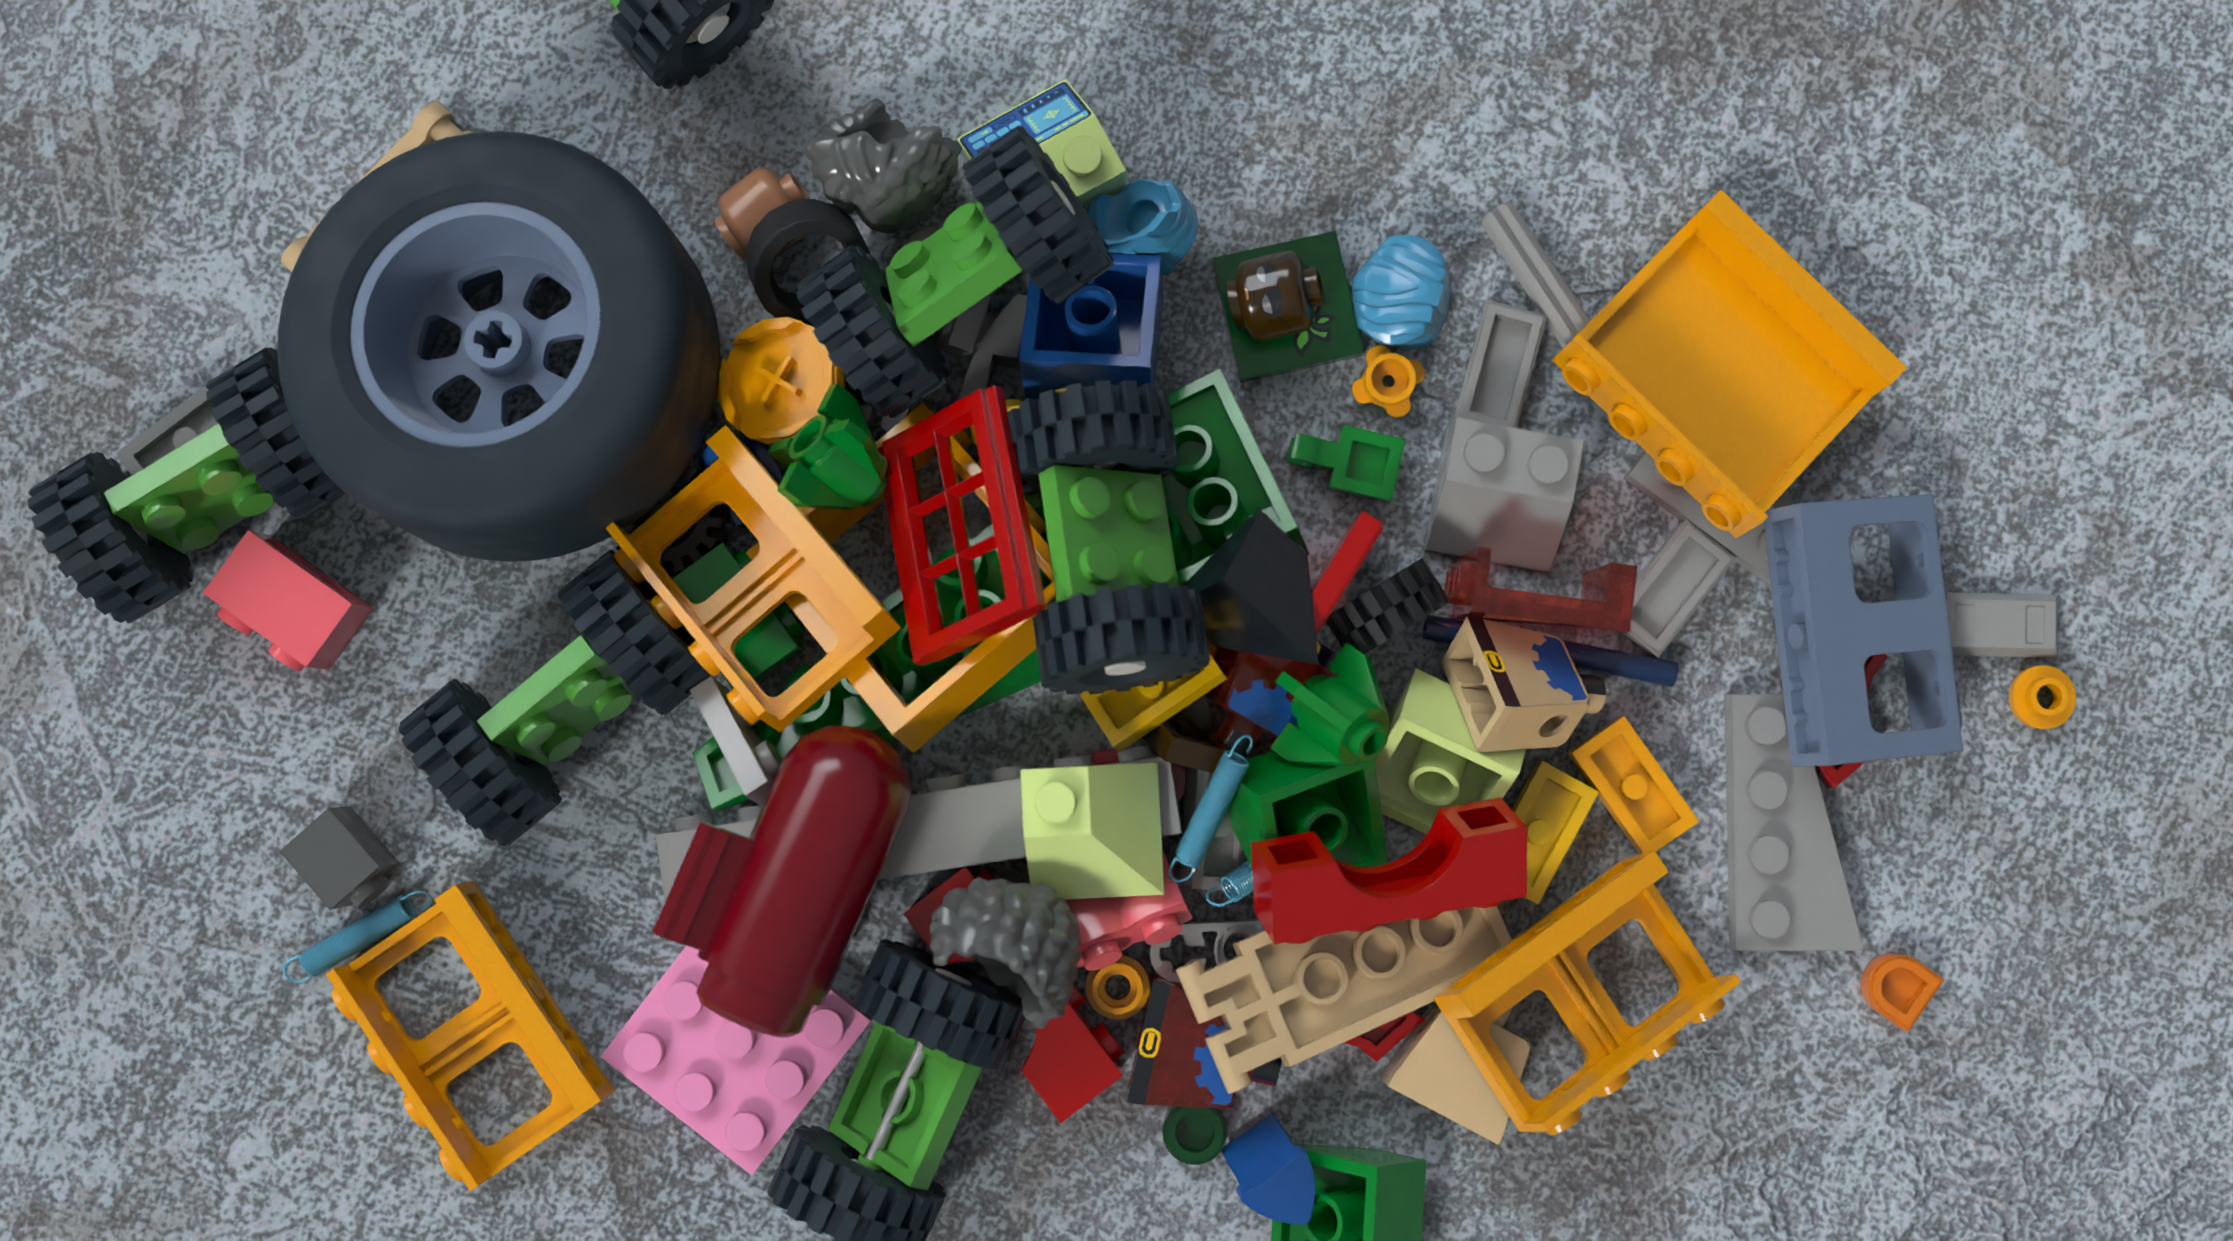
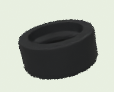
(783, 226)

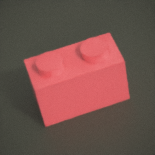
(287, 602)

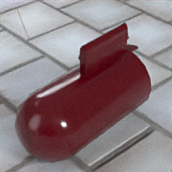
(788, 899)

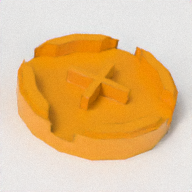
(775, 379)

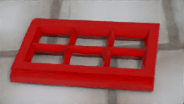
(1009, 518)

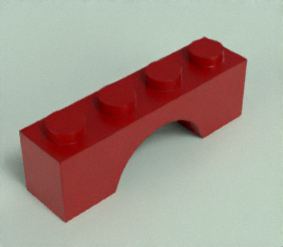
(1465, 861)
(1069, 1056)

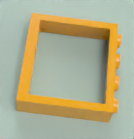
(973, 674)

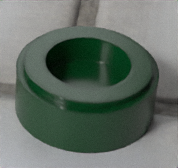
(1194, 1133)

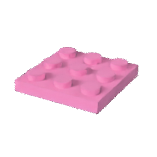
(724, 1078)

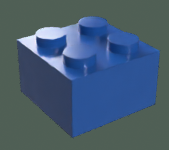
(1096, 333)

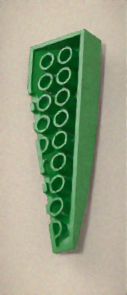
(1206, 498)

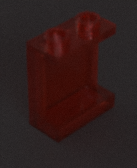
(1599, 613)

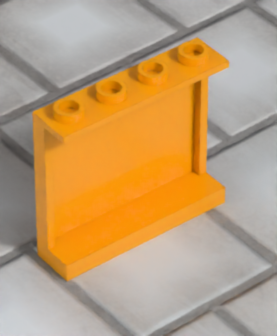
(1727, 365)

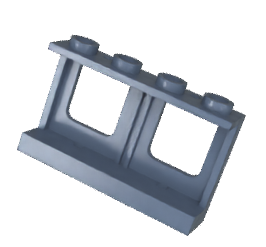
(1831, 633)

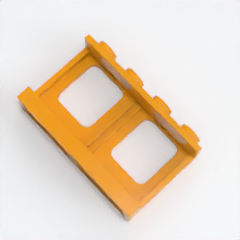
(790, 562)
(1554, 960)
(510, 1009)

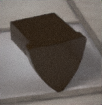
(1188, 738)

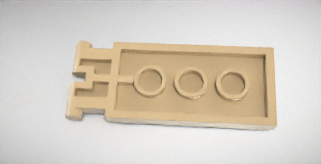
(1333, 988)

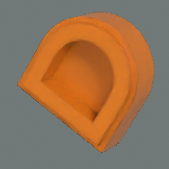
(1898, 988)

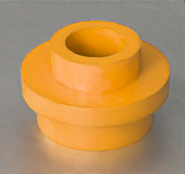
(2024, 697)
(1124, 1006)

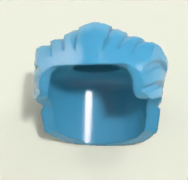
(1147, 221)
(1402, 293)

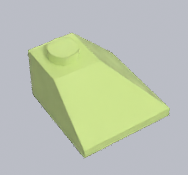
(1094, 829)

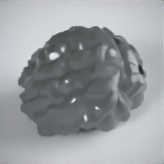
(881, 169)
(1019, 937)

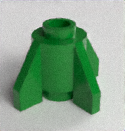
(832, 457)
(1337, 717)

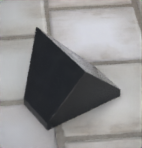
(1259, 593)

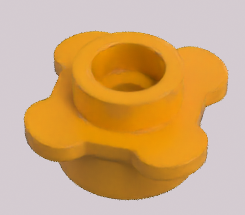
(1404, 373)

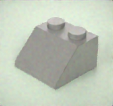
(1503, 493)

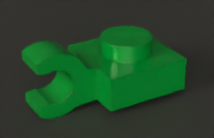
(1359, 462)

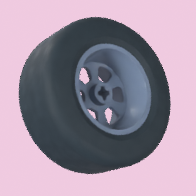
(402, 263)

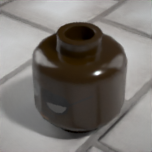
(1275, 295)

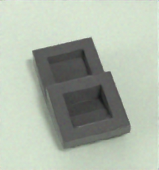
(998, 347)

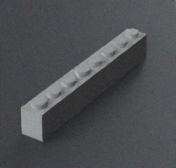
(947, 824)

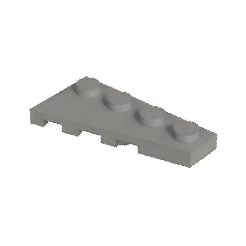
(1780, 843)

